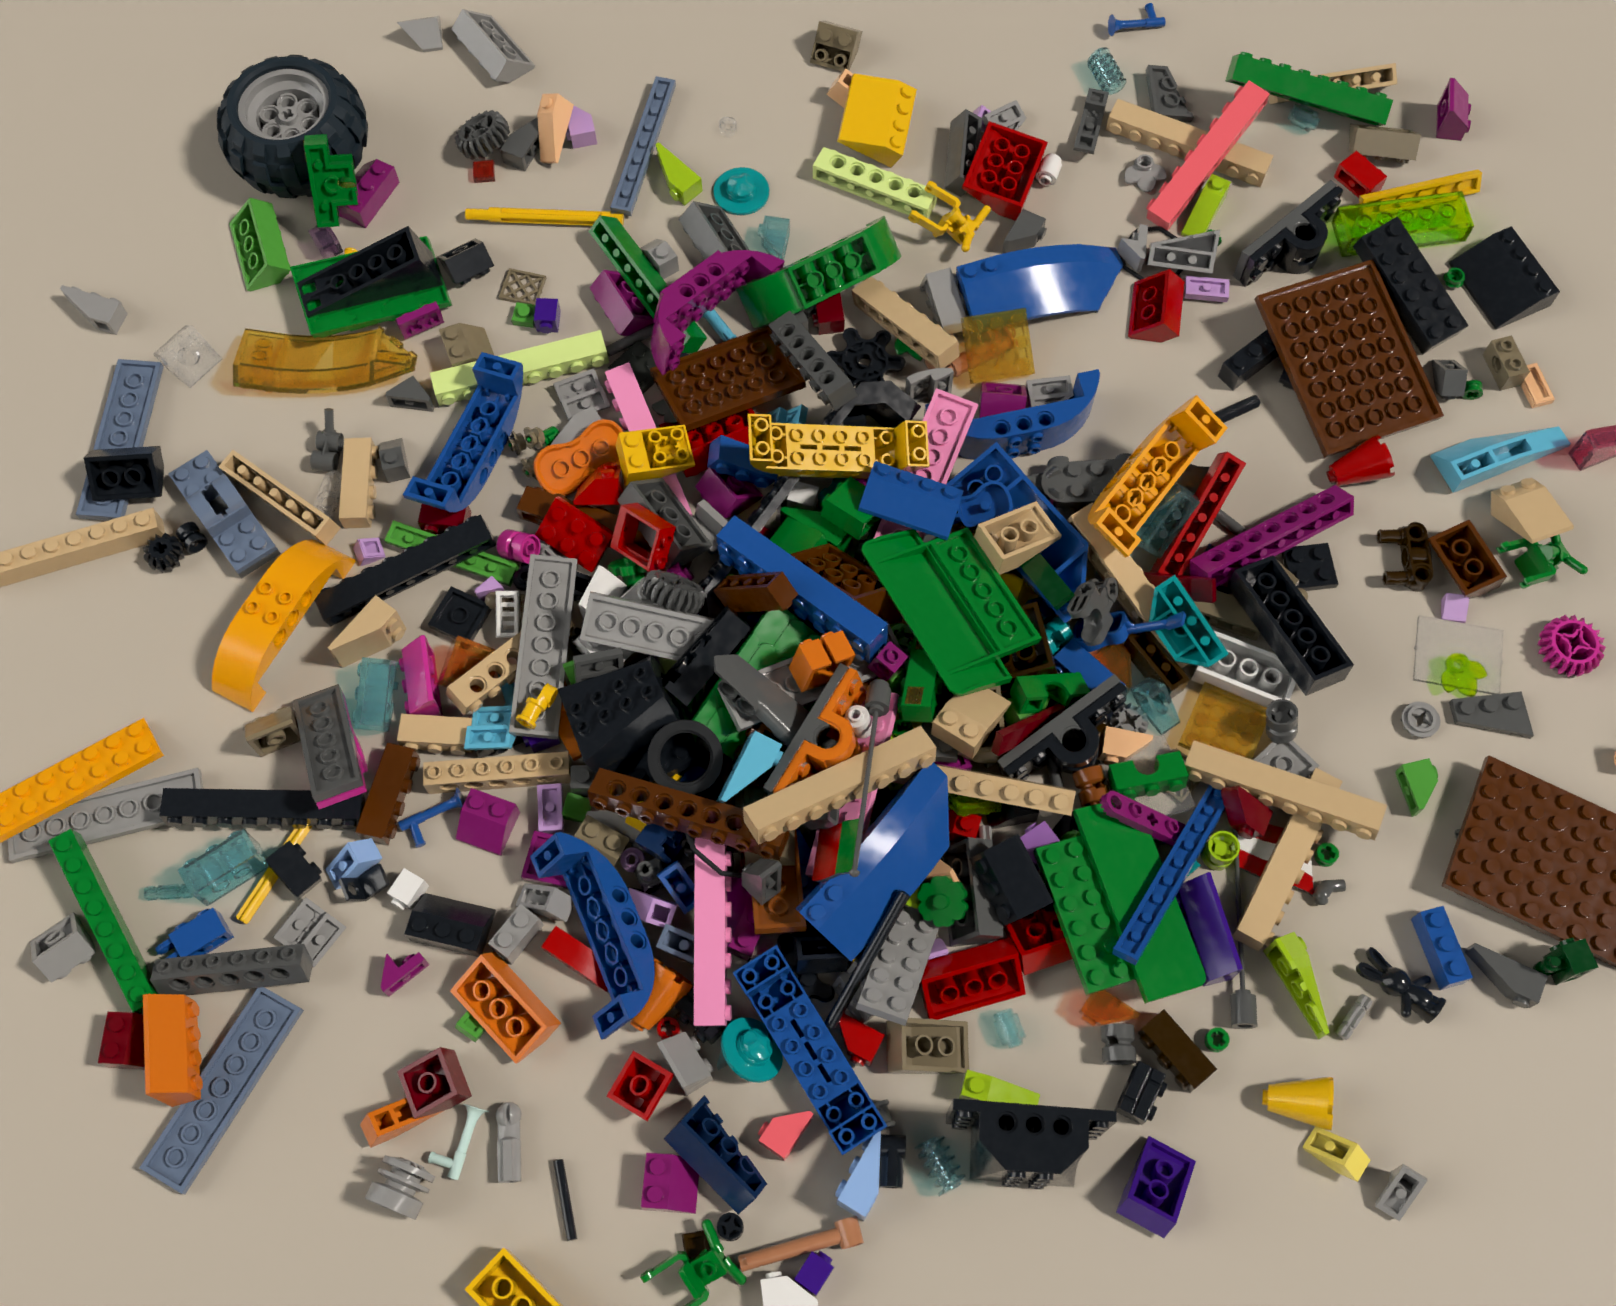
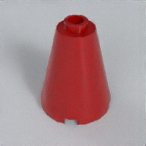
(1363, 464)

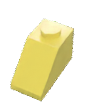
(1337, 1153)

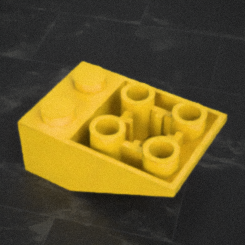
(654, 453)

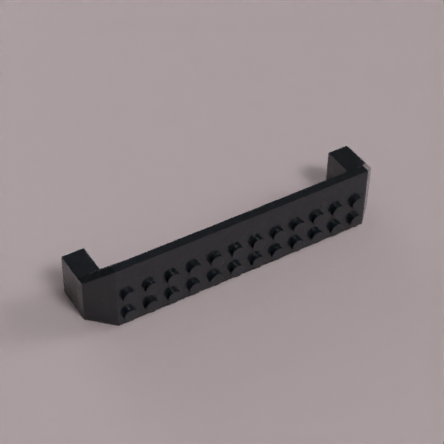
(878, 399)

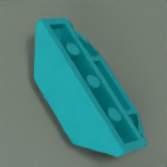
(1195, 640)

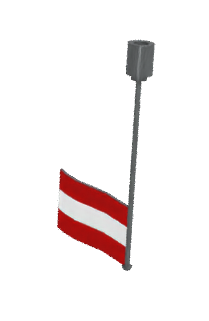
(1253, 858)

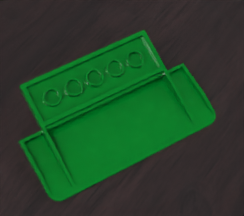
(953, 605)
(1096, 891)

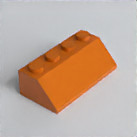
(505, 1006)
(172, 1048)

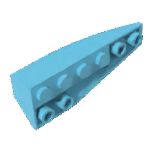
(1493, 455)

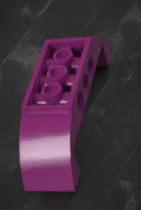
(701, 292)

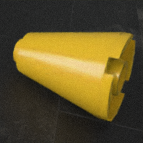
(1303, 1100)

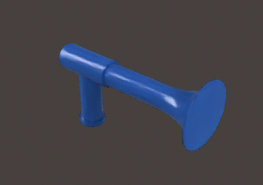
(1115, 24)
(412, 822)

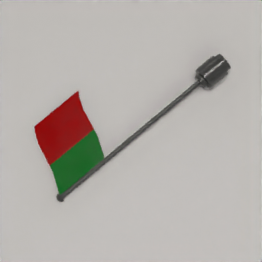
(840, 845)

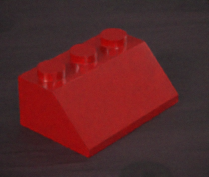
(1156, 307)

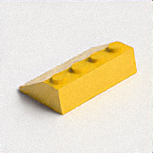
(877, 117)

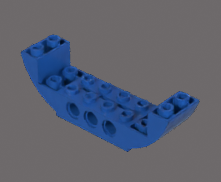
(810, 1050)

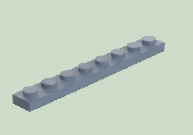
(643, 146)

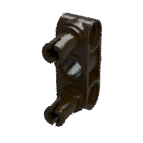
(1415, 556)

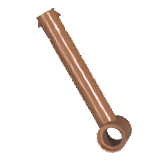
(846, 1233)

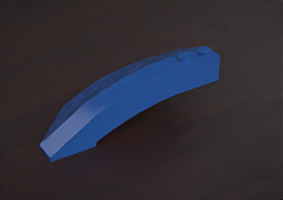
(1041, 280)
(1067, 554)
(893, 856)

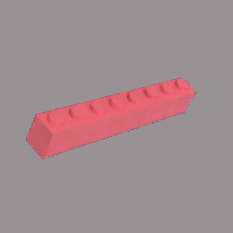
(1207, 156)

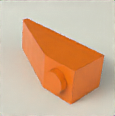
(390, 1122)

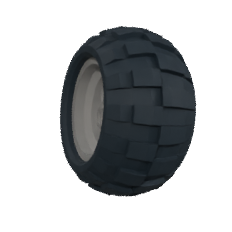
(272, 111)

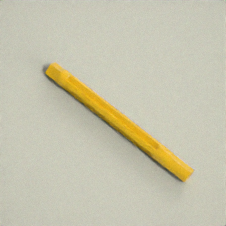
(539, 216)

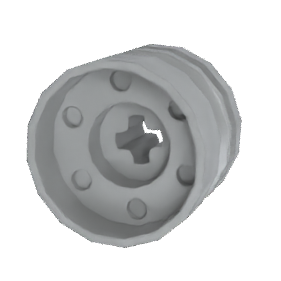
(400, 1186)

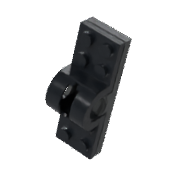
(1293, 237)
(1074, 723)

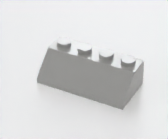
(491, 46)

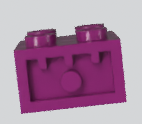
(420, 320)

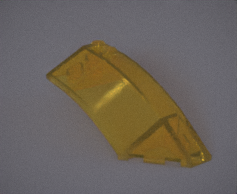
(318, 364)

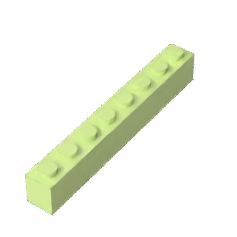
(538, 363)

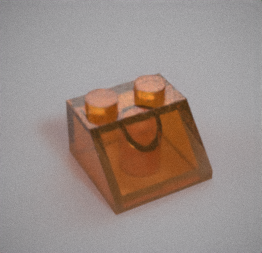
(461, 657)

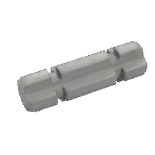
(1353, 1017)

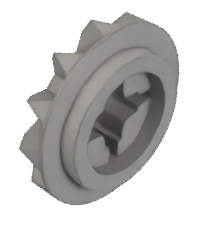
(1431, 719)
(1140, 724)

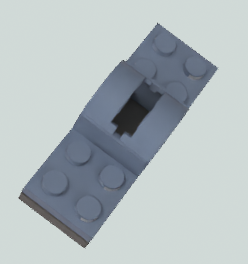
(224, 514)

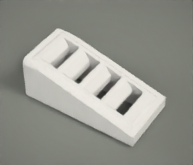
(500, 632)

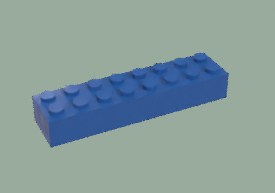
(816, 599)

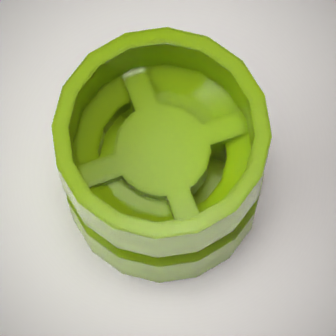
(1220, 850)

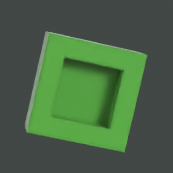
(524, 315)
(470, 1027)

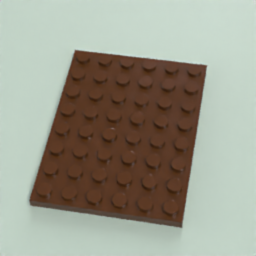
(1348, 357)
(1538, 857)

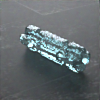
(166, 892)

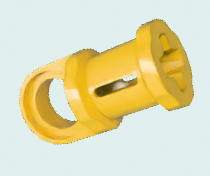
(536, 706)

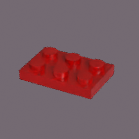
(574, 534)

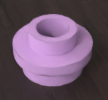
(639, 856)

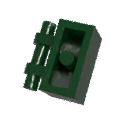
(1567, 961)

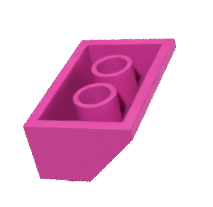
(420, 678)

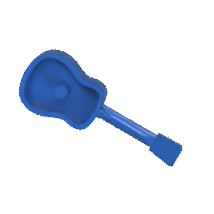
(984, 504)
(1123, 627)

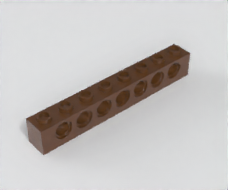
(678, 804)

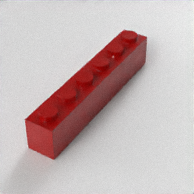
(1211, 494)

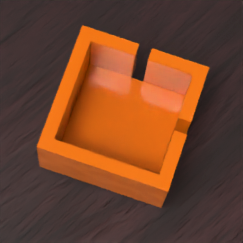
(818, 659)

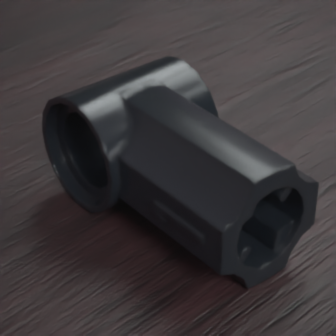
(892, 1156)

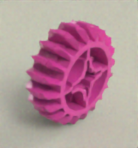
(1583, 642)

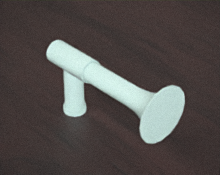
(455, 1165)

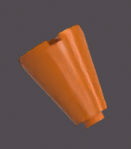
(667, 990)

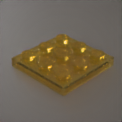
(997, 345)
(1224, 722)

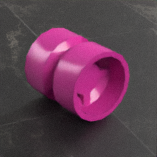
(517, 545)

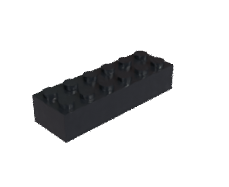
(1412, 285)
(1290, 625)

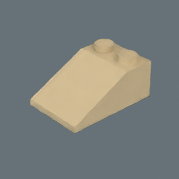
(1529, 510)
(1016, 536)
(368, 633)
(969, 720)

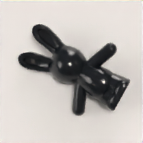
(1397, 983)

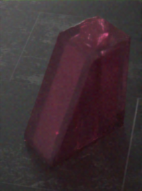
(1594, 447)

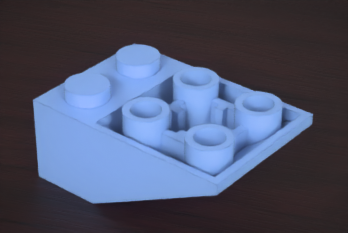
(862, 1188)

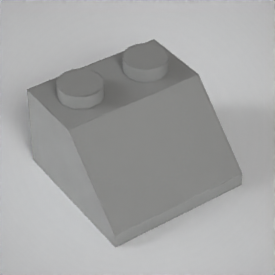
(62, 948)
(686, 1062)

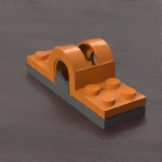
(822, 729)

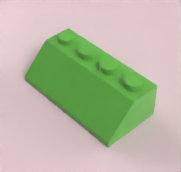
(259, 245)

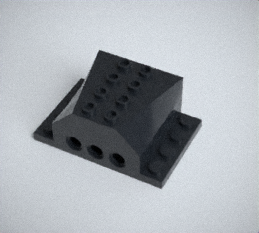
(619, 716)
(1027, 1140)

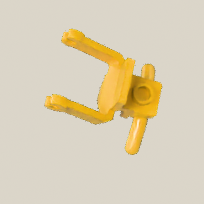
(959, 227)

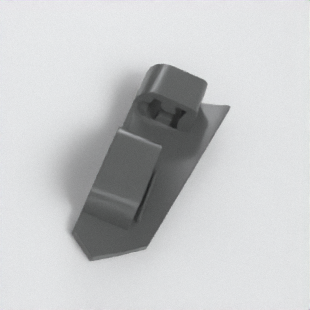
(759, 696)

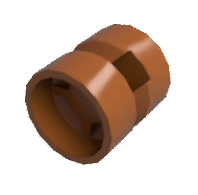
(1091, 784)

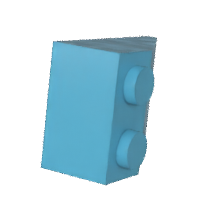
(755, 758)

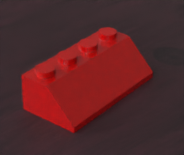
(971, 979)

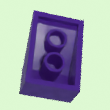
(1156, 1187)

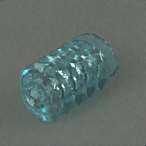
(1106, 71)
(941, 1164)

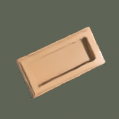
(1536, 388)

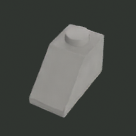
(661, 257)

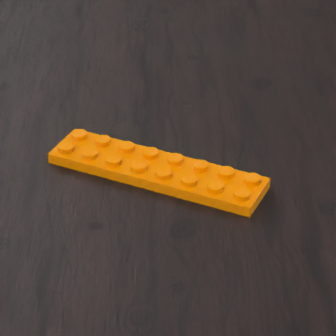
(76, 778)

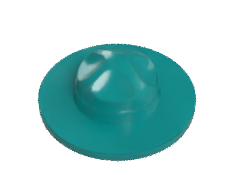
(741, 191)
(751, 1050)

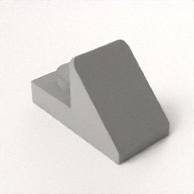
(1134, 249)
(1400, 1191)

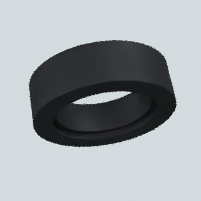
(685, 726)

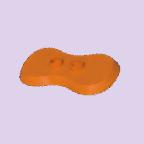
(566, 465)

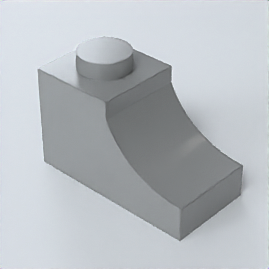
(546, 901)

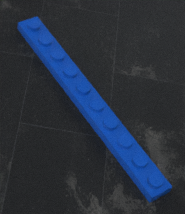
(1170, 877)

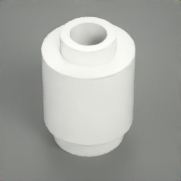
(1049, 169)
(860, 721)

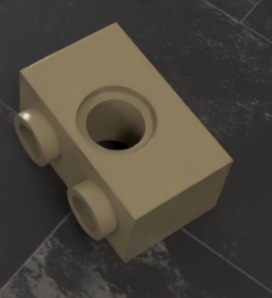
(1505, 363)

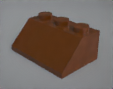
(1468, 559)

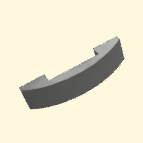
(1091, 121)

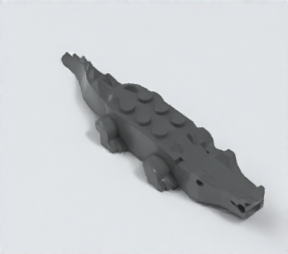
(1079, 483)

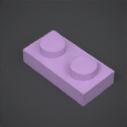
(1206, 289)
(550, 808)

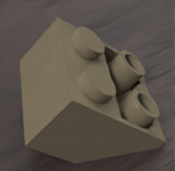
(835, 46)

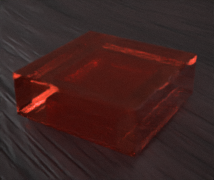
(483, 171)

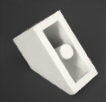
(783, 1291)

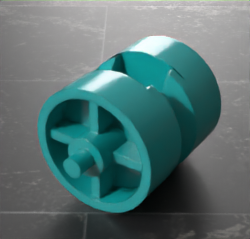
(1058, 633)

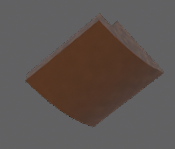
(852, 578)

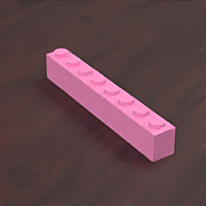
(636, 413)
(711, 936)

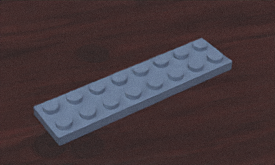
(123, 425)
(226, 1086)

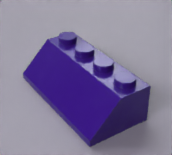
(1209, 929)

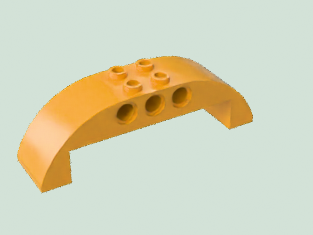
(1152, 473)
(271, 617)

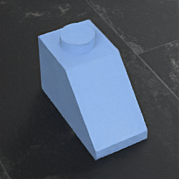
(353, 861)

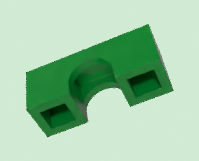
(1031, 692)
(1168, 776)

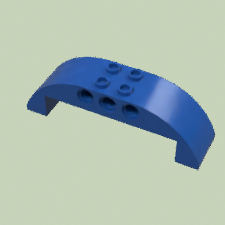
(1033, 427)
(475, 439)
(609, 924)

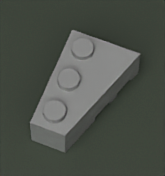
(1186, 253)
(945, 300)

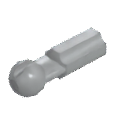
(509, 1143)

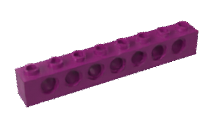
(1275, 534)

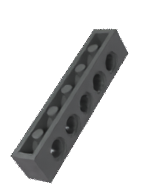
(812, 360)
(232, 970)

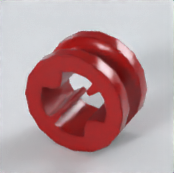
(674, 1023)

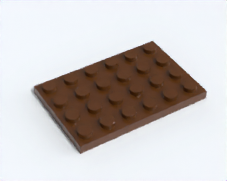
(727, 379)

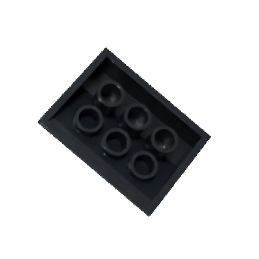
(1505, 278)

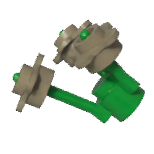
(533, 438)

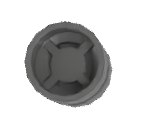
(1281, 721)
(1118, 1044)

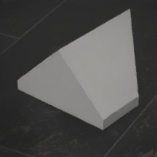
(425, 32)

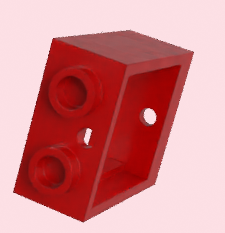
(623, 539)

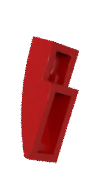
(574, 956)

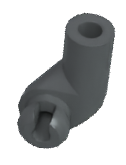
(1325, 889)

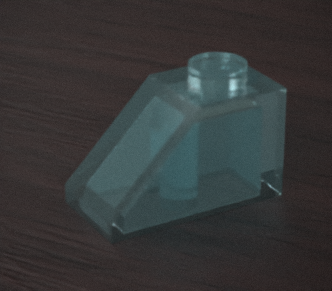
(775, 235)
(1157, 703)

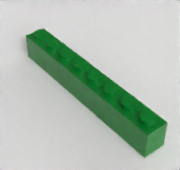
(1310, 90)
(638, 272)
(103, 917)

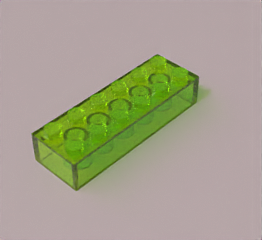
(1427, 219)

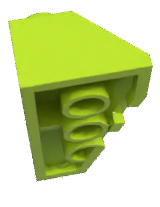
(1294, 968)

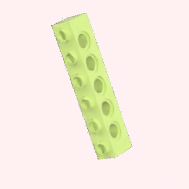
(872, 183)

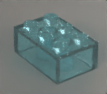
(223, 867)

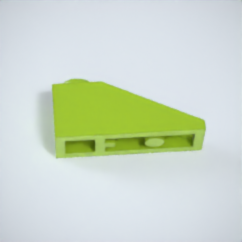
(680, 179)
(1207, 205)
(989, 1088)

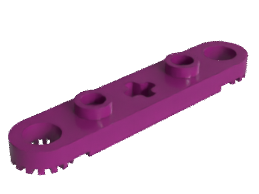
(1142, 817)

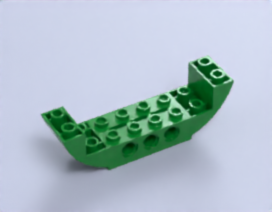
(820, 274)

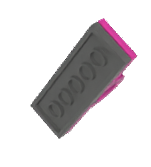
(330, 747)

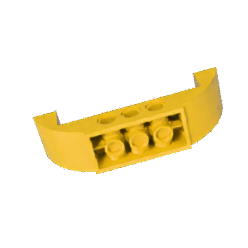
(834, 449)

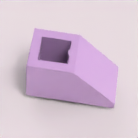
(581, 129)
(652, 908)

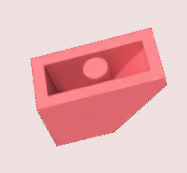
(784, 1132)

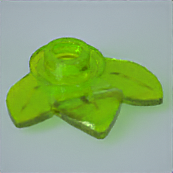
(1464, 678)

